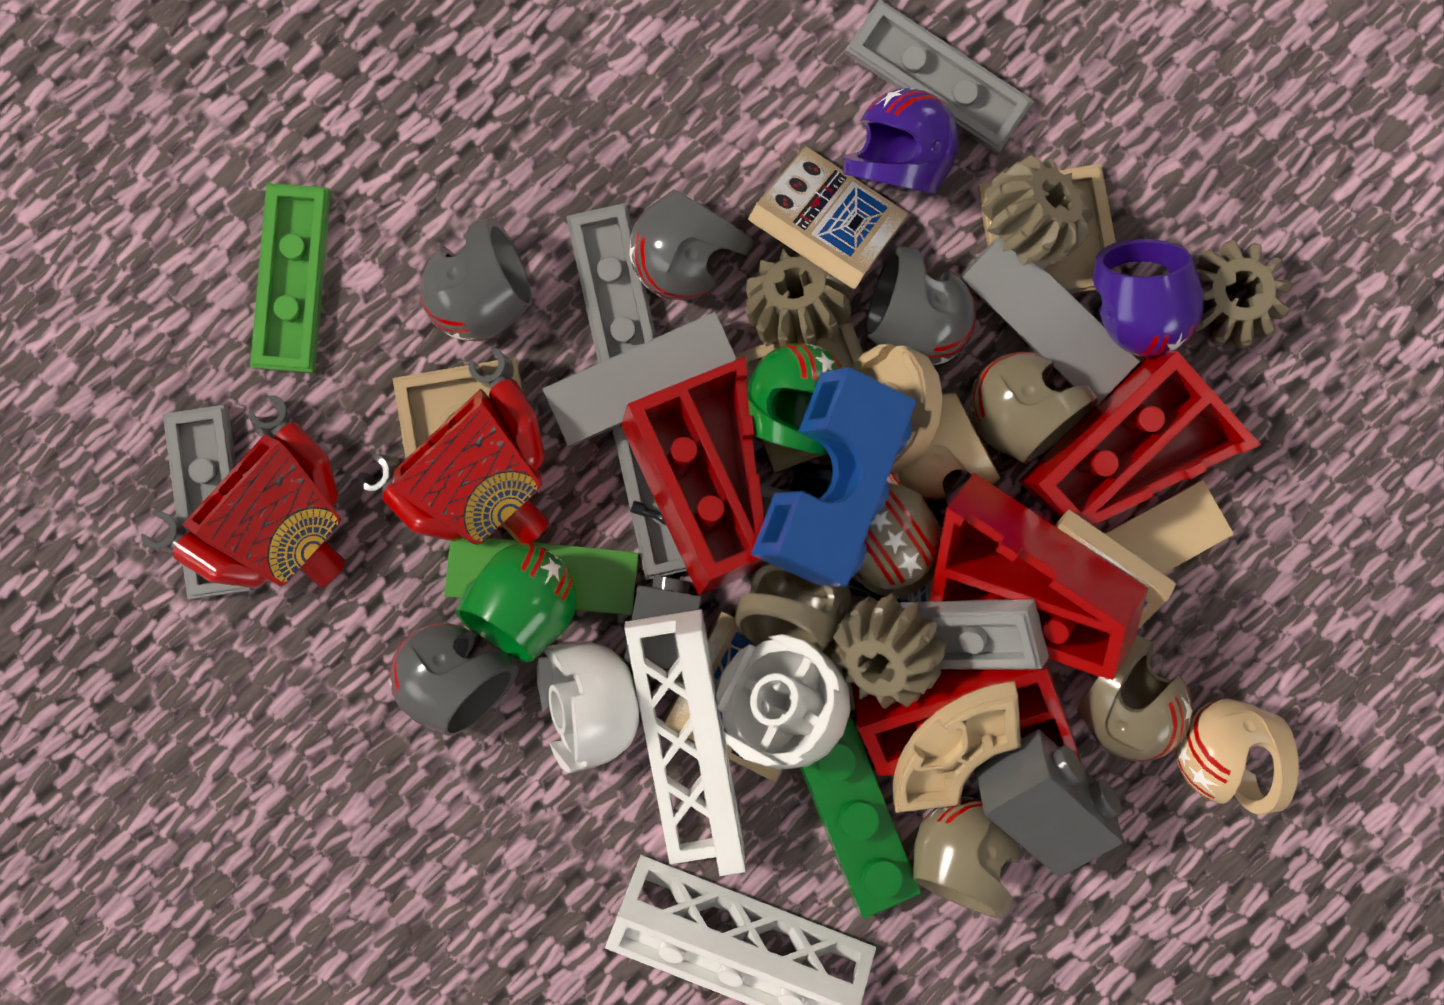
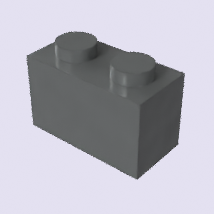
(1050, 803)

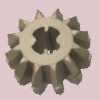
(1037, 212)
(796, 302)
(1253, 314)
(888, 650)

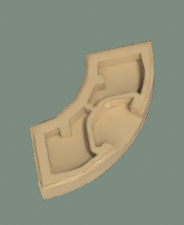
(953, 745)

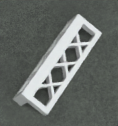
(709, 742)
(723, 959)

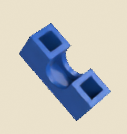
(862, 431)

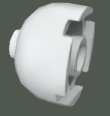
(589, 702)
(783, 703)

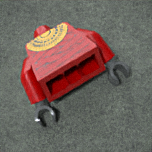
(472, 468)
(264, 514)

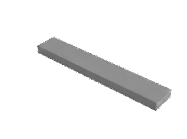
(618, 322)

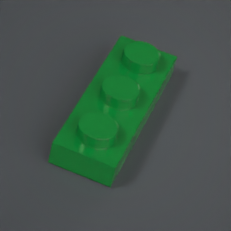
(860, 826)

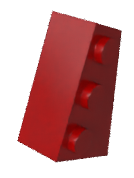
(1138, 441)
(702, 471)
(1010, 553)
(891, 728)

